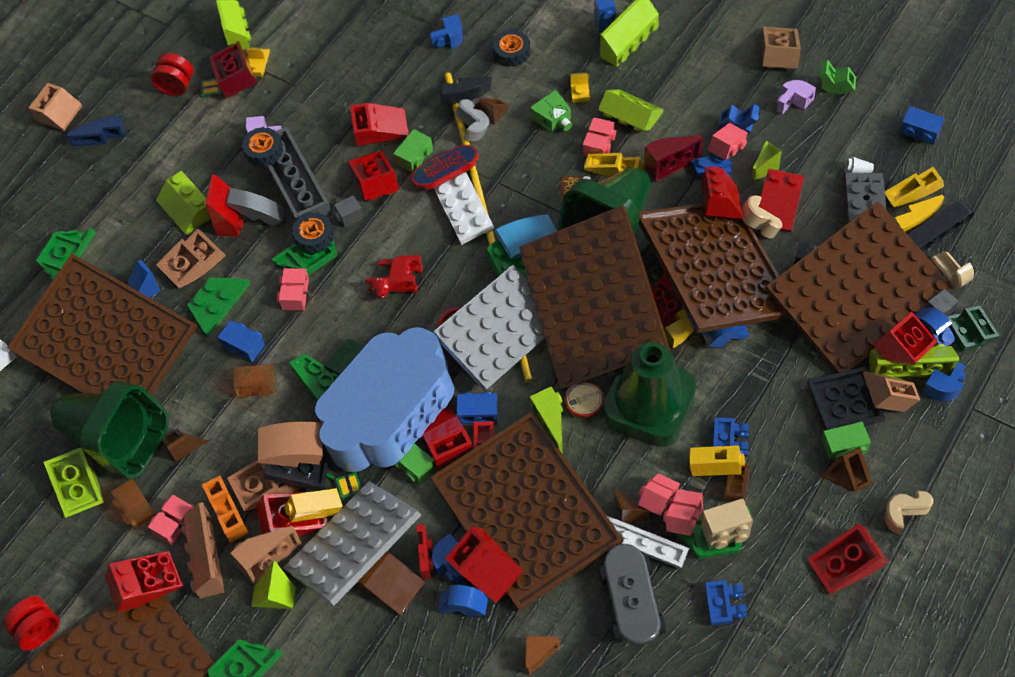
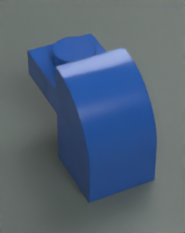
(449, 35)
(741, 119)
(937, 324)
(720, 337)
(943, 387)
(441, 565)
(463, 599)

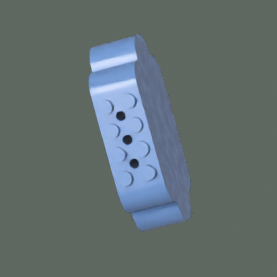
(384, 399)

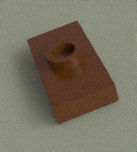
(737, 485)

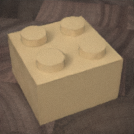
(726, 524)

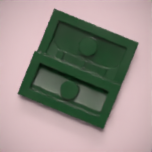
(972, 328)
(343, 356)

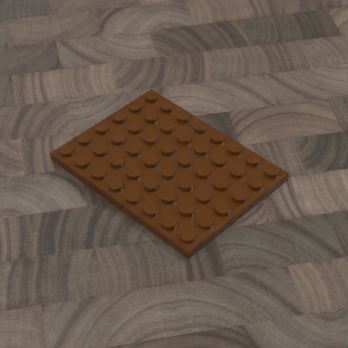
(712, 266)
(857, 287)
(592, 296)
(100, 332)
(530, 506)
(124, 644)

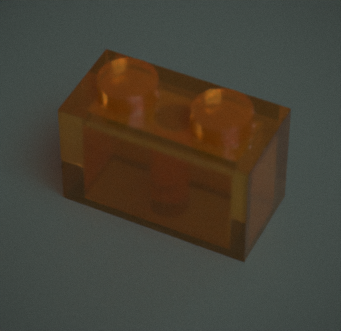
(255, 380)
(133, 503)

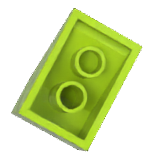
(548, 409)
(74, 481)

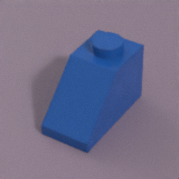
(143, 280)

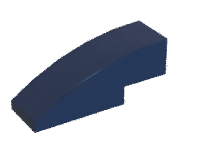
(97, 131)

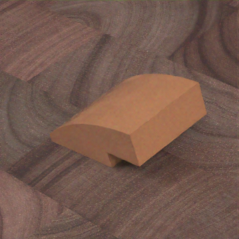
(190, 259)
(289, 444)
(250, 485)

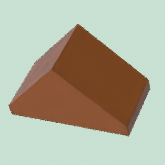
(539, 650)

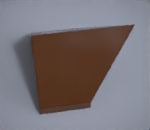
(492, 108)
(181, 444)
(849, 471)
(629, 510)

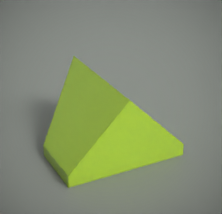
(768, 159)
(274, 589)

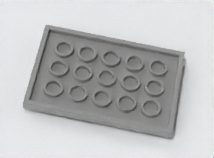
(493, 329)
(351, 542)

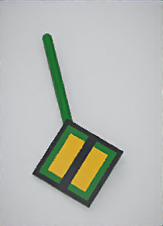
(209, 88)
(347, 484)

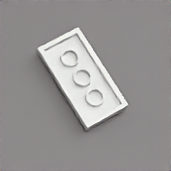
(464, 208)

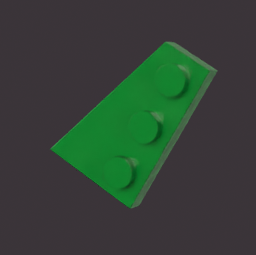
(312, 375)

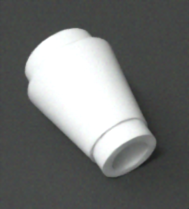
(858, 166)

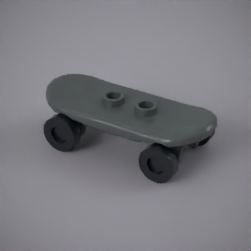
(631, 595)

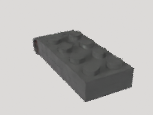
(862, 192)

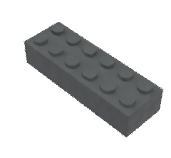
(296, 180)

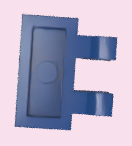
(709, 161)
(726, 429)
(719, 603)

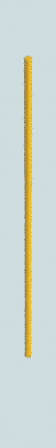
(490, 235)

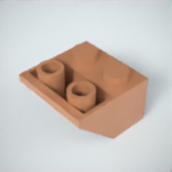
(54, 107)
(891, 392)

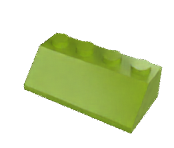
(628, 31)
(938, 357)

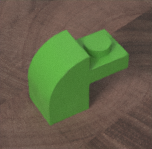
(836, 81)

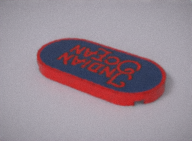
(445, 167)

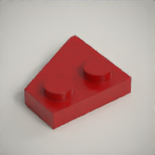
(425, 546)

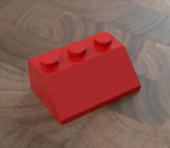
(720, 194)
(905, 341)

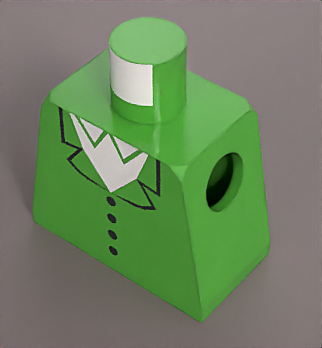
(552, 112)

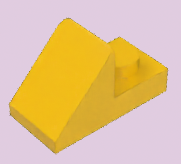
(258, 59)
(579, 87)

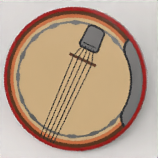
(584, 399)

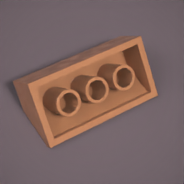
(203, 552)

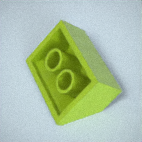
(233, 22)
(629, 110)
(183, 203)

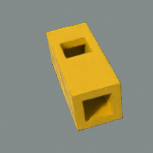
(716, 460)
(313, 505)

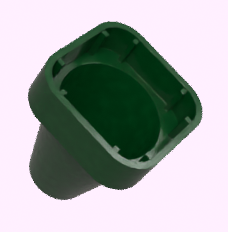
(588, 198)
(650, 397)
(114, 426)

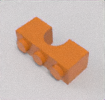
(225, 509)

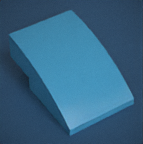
(523, 232)

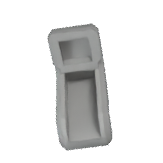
(475, 119)

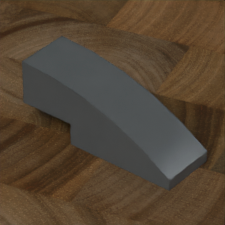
(255, 206)

